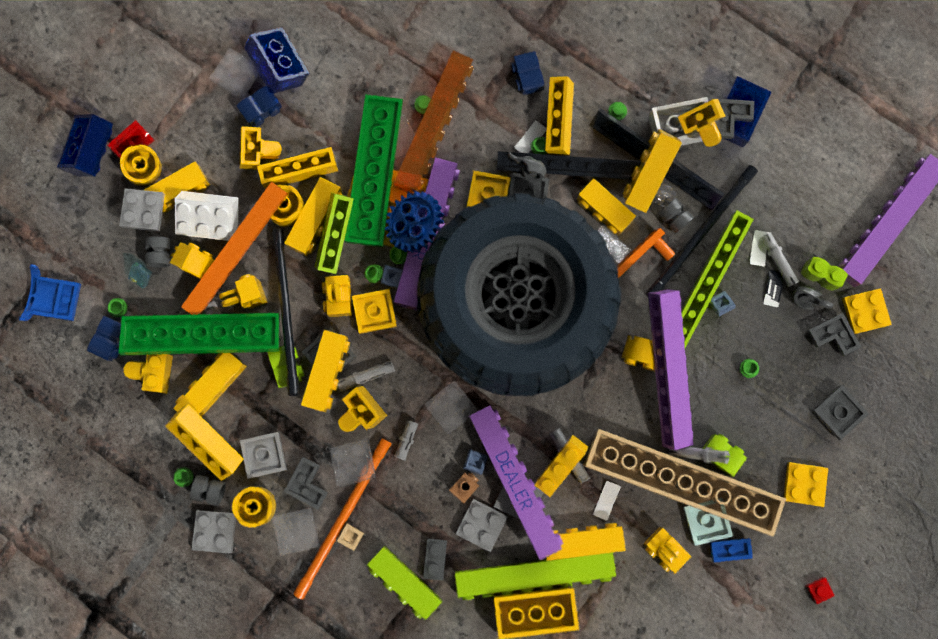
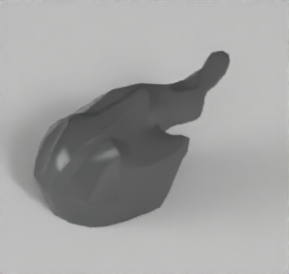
(532, 168)
(805, 296)

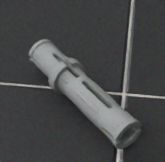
(779, 259)
(365, 376)
(701, 454)
(578, 470)

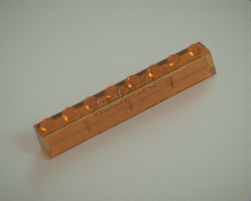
(433, 122)

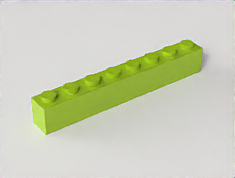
(713, 272)
(534, 574)

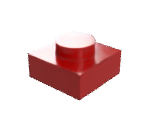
(820, 590)

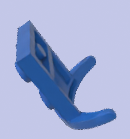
(51, 297)

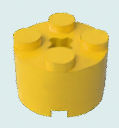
(143, 155)
(287, 216)
(639, 351)
(246, 514)

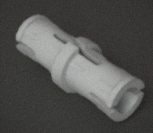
(406, 440)

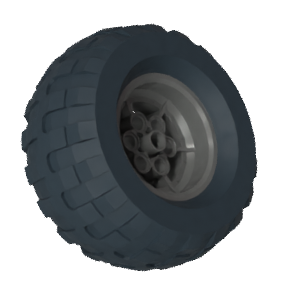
(573, 265)

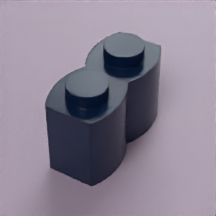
(528, 73)
(259, 107)
(106, 339)

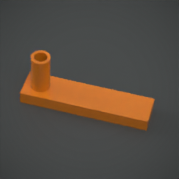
(653, 239)

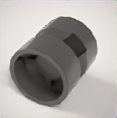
(676, 215)
(157, 252)
(208, 490)

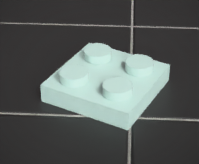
(705, 526)

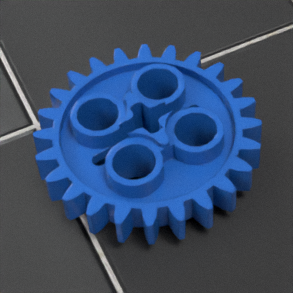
(414, 221)

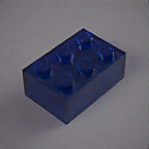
(276, 60)
(745, 90)
(85, 145)

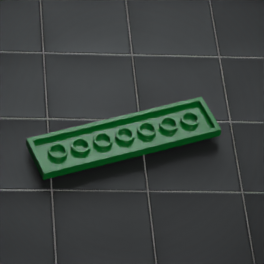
(374, 170)
(199, 334)

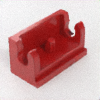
(131, 136)

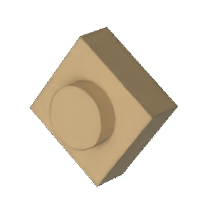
(350, 537)

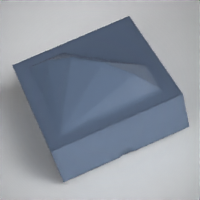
(391, 276)
(722, 303)
(475, 462)

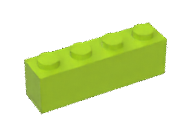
(333, 233)
(404, 583)

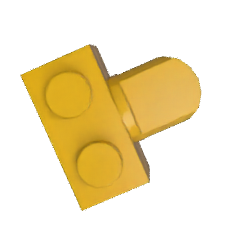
(703, 120)
(254, 148)
(191, 259)
(247, 291)
(337, 296)
(153, 372)
(362, 410)
(667, 550)

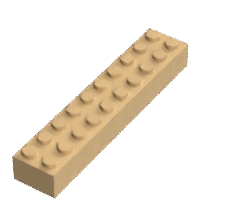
(684, 482)

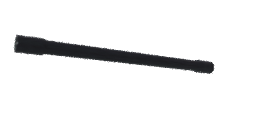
(743, 180)
(292, 378)

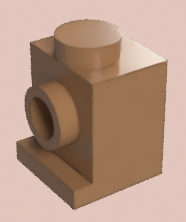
(462, 494)

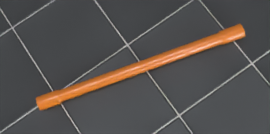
(306, 582)

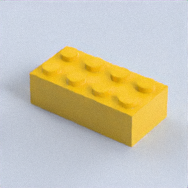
(652, 170)
(536, 612)

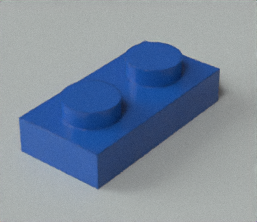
(731, 550)

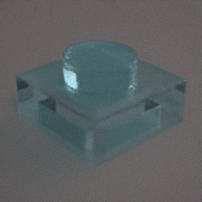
(140, 275)

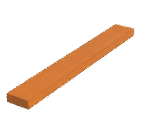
(234, 249)

